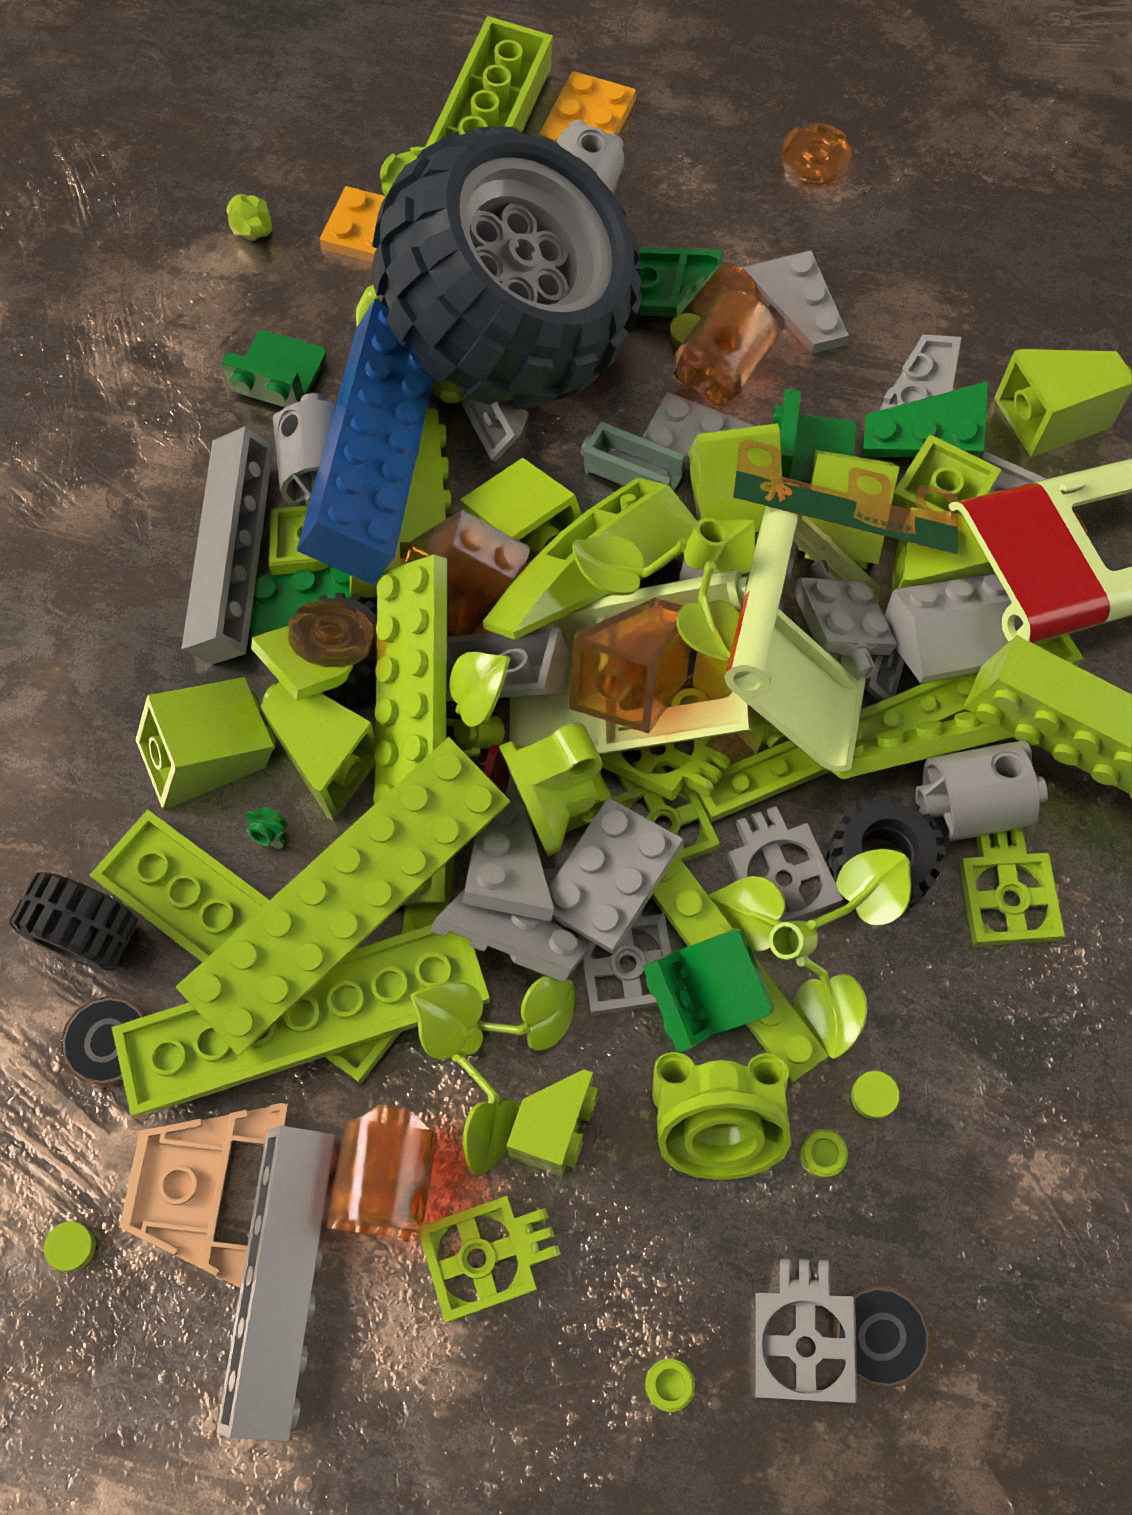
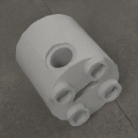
(597, 148)
(300, 442)
(981, 791)

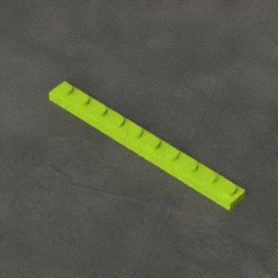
(789, 766)

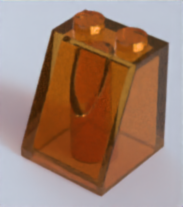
(479, 566)
(630, 665)

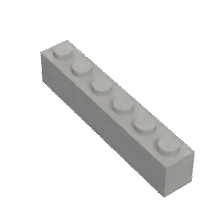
(228, 547)
(277, 1286)

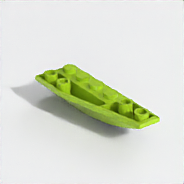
(553, 583)

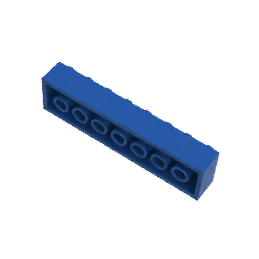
(368, 454)

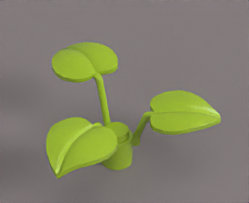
(714, 545)
(476, 686)
(836, 1006)
(451, 1028)

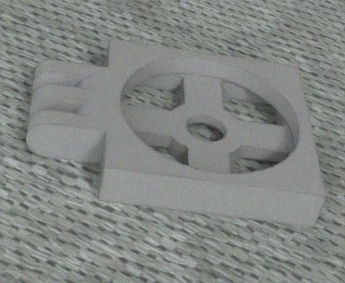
(768, 842)
(633, 999)
(806, 1296)

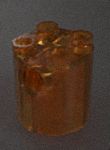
(726, 346)
(383, 1175)

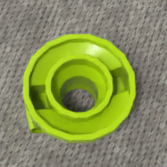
(558, 782)
(721, 1115)

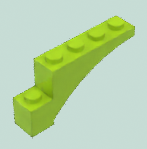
(426, 499)

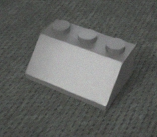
(949, 625)
(536, 666)

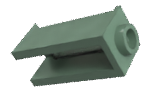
(626, 456)

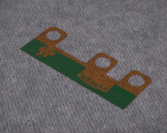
(854, 509)

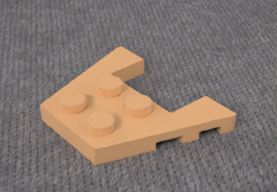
(181, 1184)

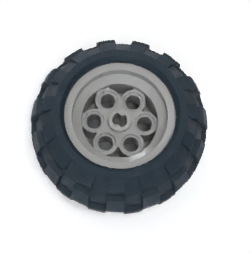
(506, 267)

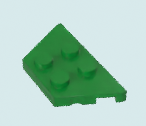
(674, 278)

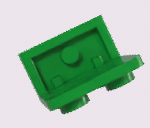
(274, 368)
(805, 433)
(708, 988)

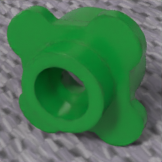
(266, 827)

